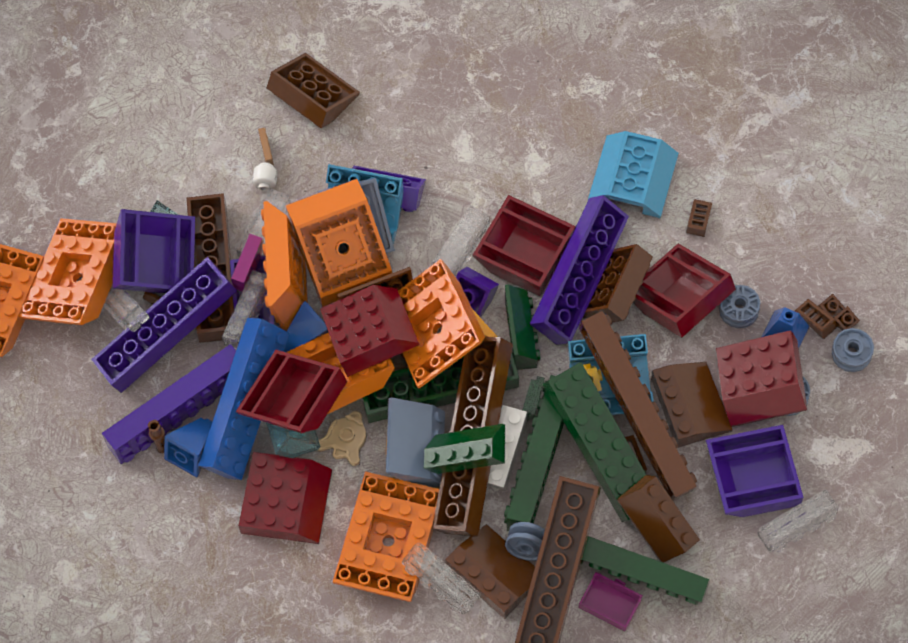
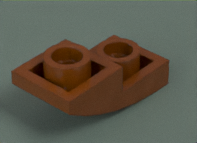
(844, 316)

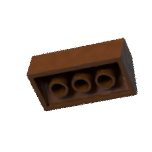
(658, 519)

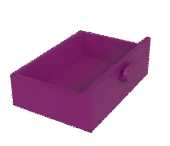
(247, 262)
(610, 601)

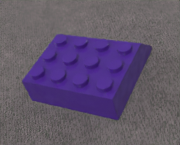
(152, 250)
(755, 472)

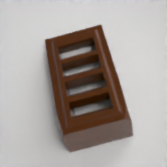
(696, 229)
(822, 328)

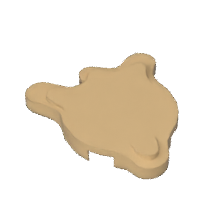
(345, 438)

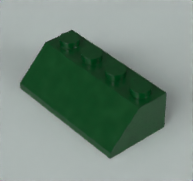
(520, 330)
(466, 449)

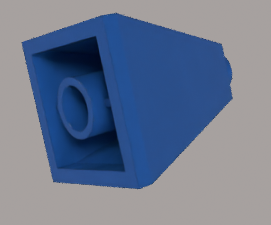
(786, 320)
(305, 327)
(186, 445)

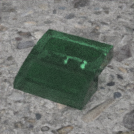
(533, 396)

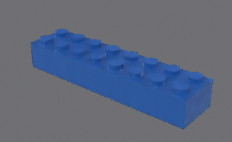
(231, 433)

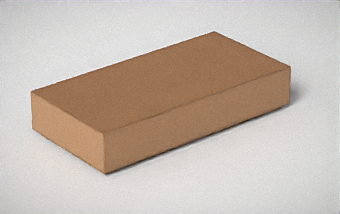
(265, 146)

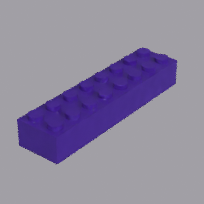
(579, 270)
(167, 325)
(170, 406)

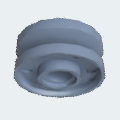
(743, 316)
(854, 339)
(524, 540)

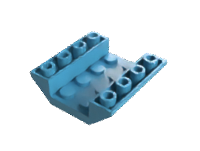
(635, 171)
(390, 190)
(638, 350)

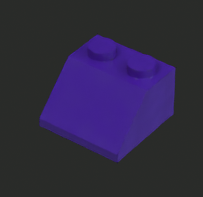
(477, 289)

